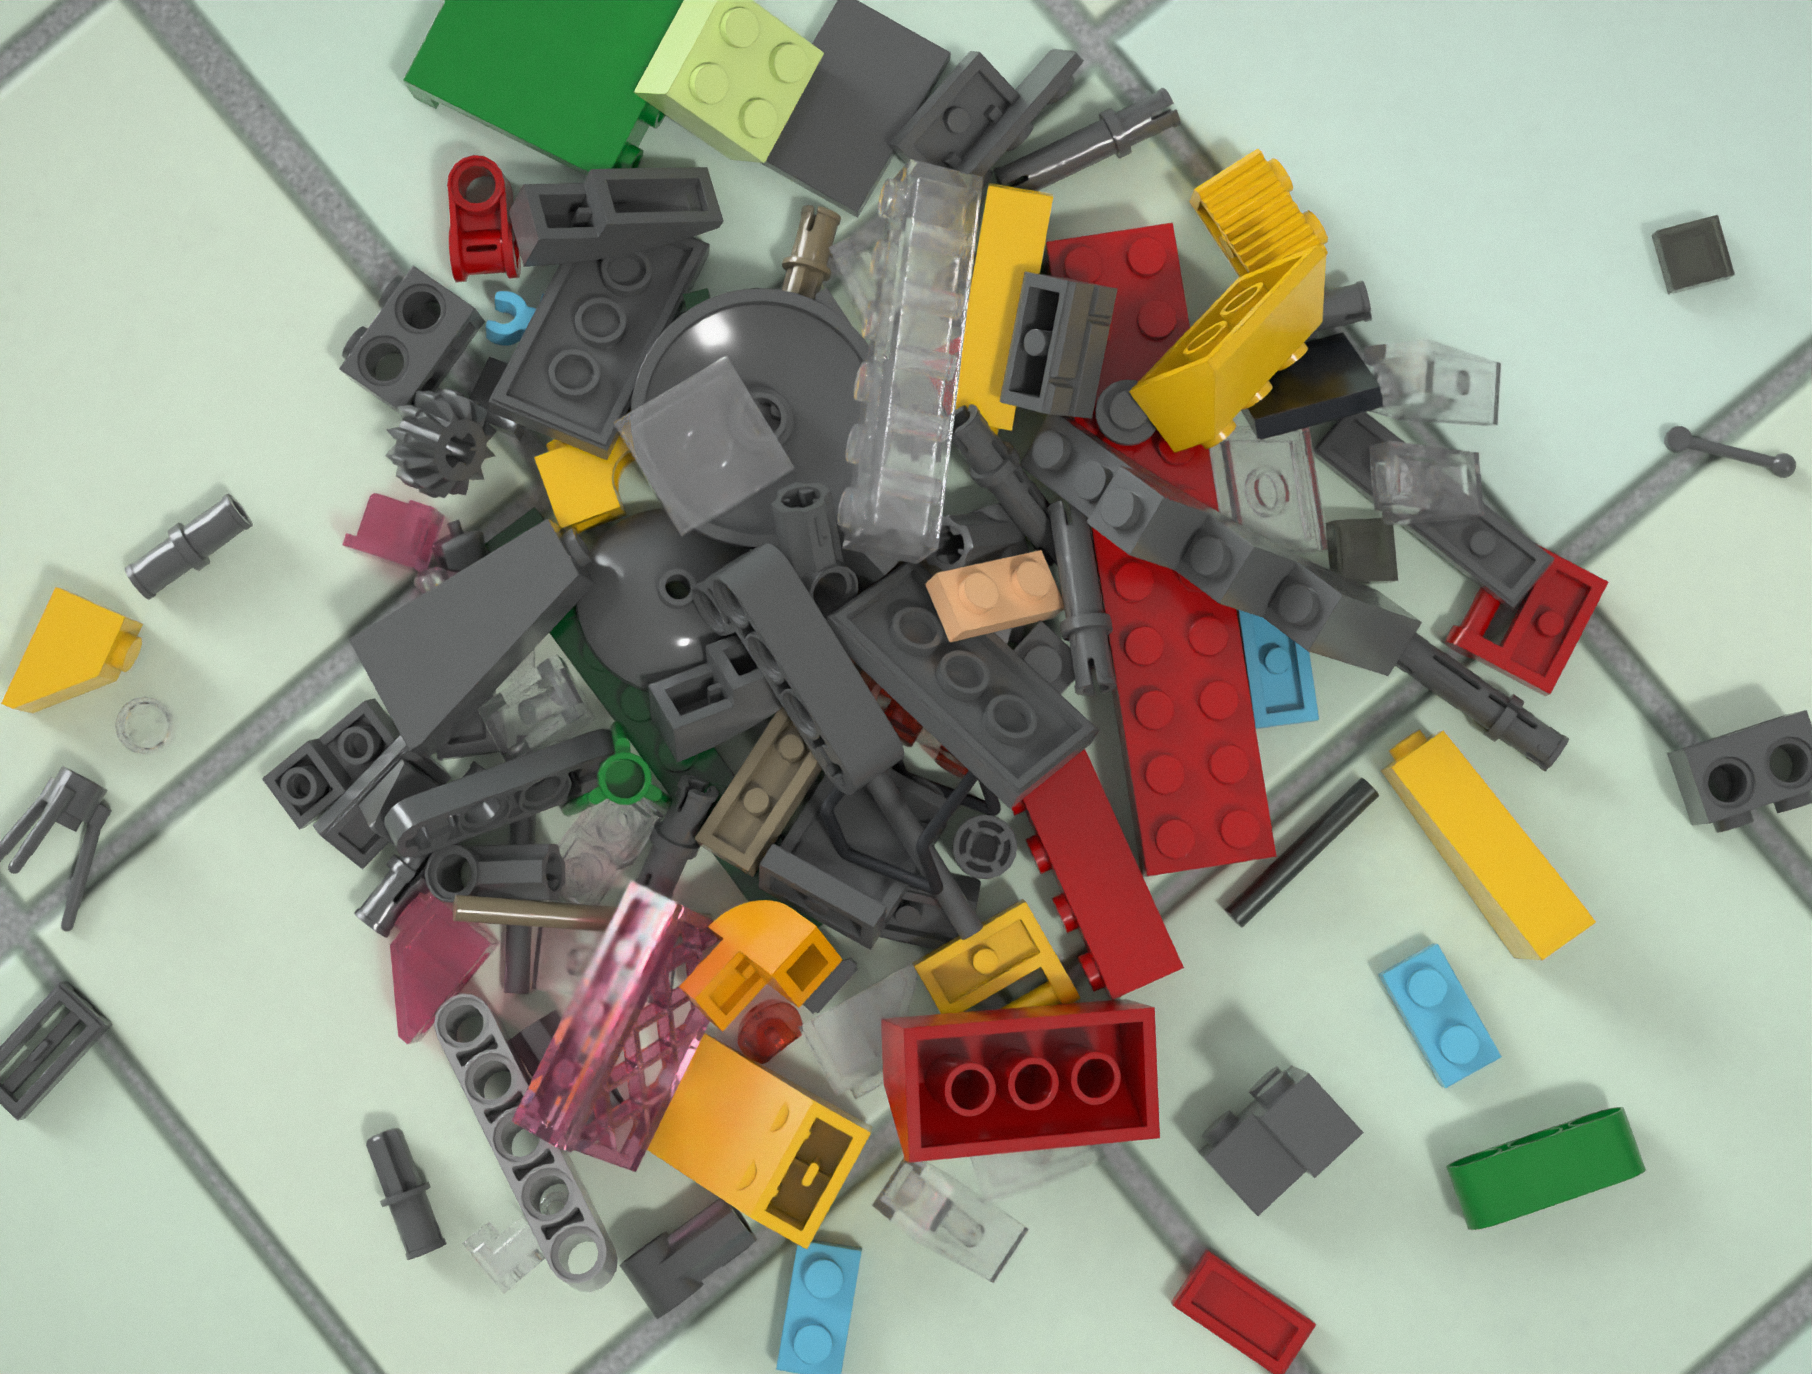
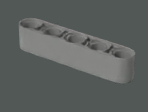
(545, 1166)

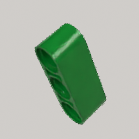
(1546, 1168)

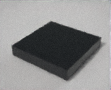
(1316, 389)

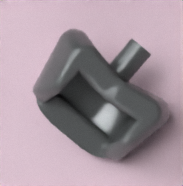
(459, 548)

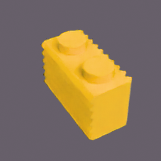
(1254, 214)

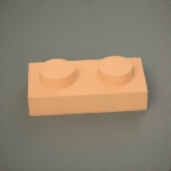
(995, 595)

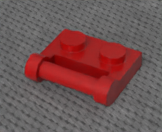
(1541, 630)

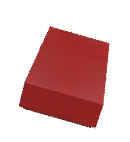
(1243, 1313)

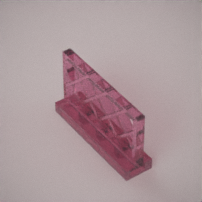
(607, 1019)

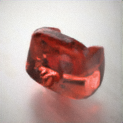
(768, 1029)

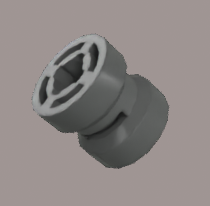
(984, 855)

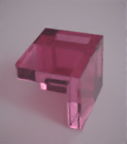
(397, 532)

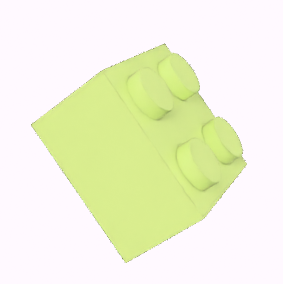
(729, 75)

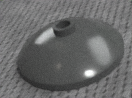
(628, 613)

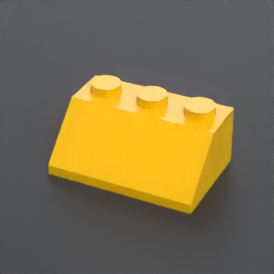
(1234, 351)

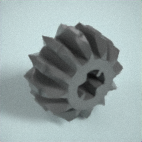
(441, 443)

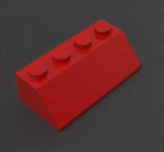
(1021, 1078)

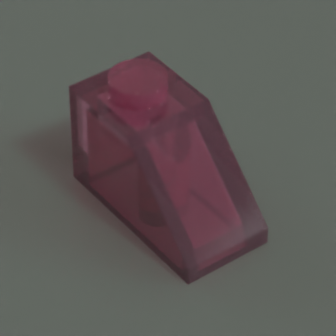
(432, 962)

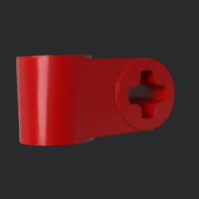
(481, 232)

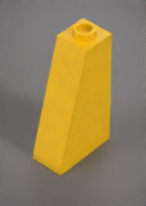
(1008, 246)
(1485, 847)

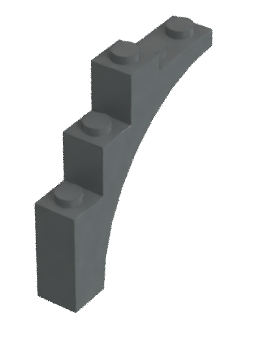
(1217, 554)

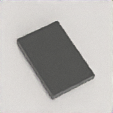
(855, 104)

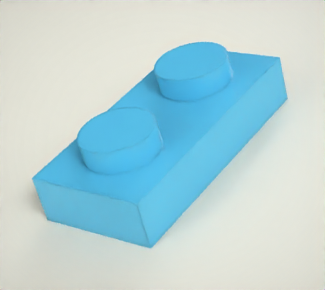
(1276, 674)
(1439, 1015)
(819, 1308)

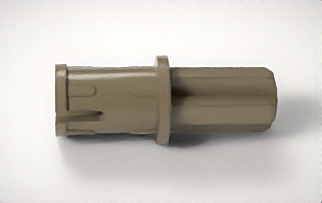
(810, 252)

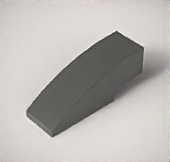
(612, 214)
(711, 700)

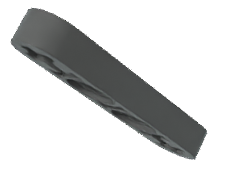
(507, 791)

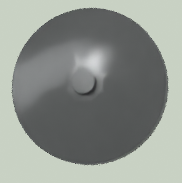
(800, 373)

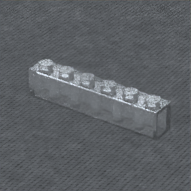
(911, 363)

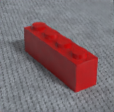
(1097, 881)

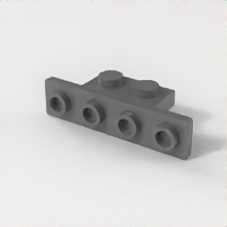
(981, 115)

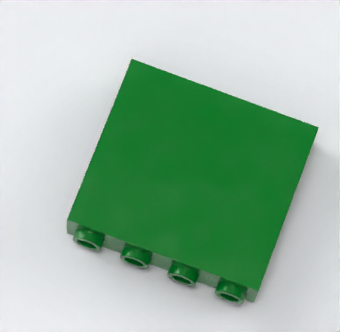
(548, 73)

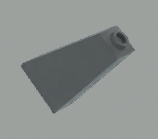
(471, 632)

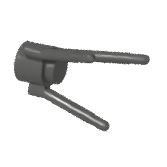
(67, 801)

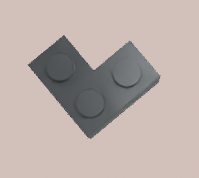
(1278, 1137)

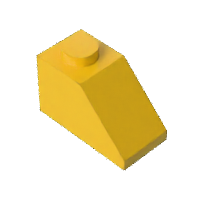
(72, 653)

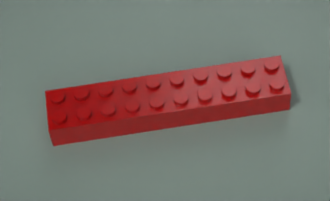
(1171, 646)

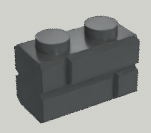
(1058, 345)

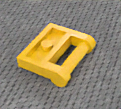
(992, 959)

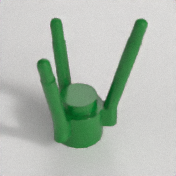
(620, 779)

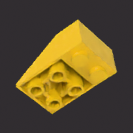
(758, 1140)

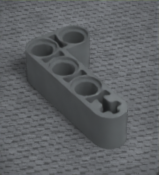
(802, 663)

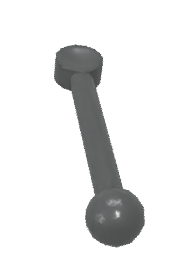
(1680, 439)

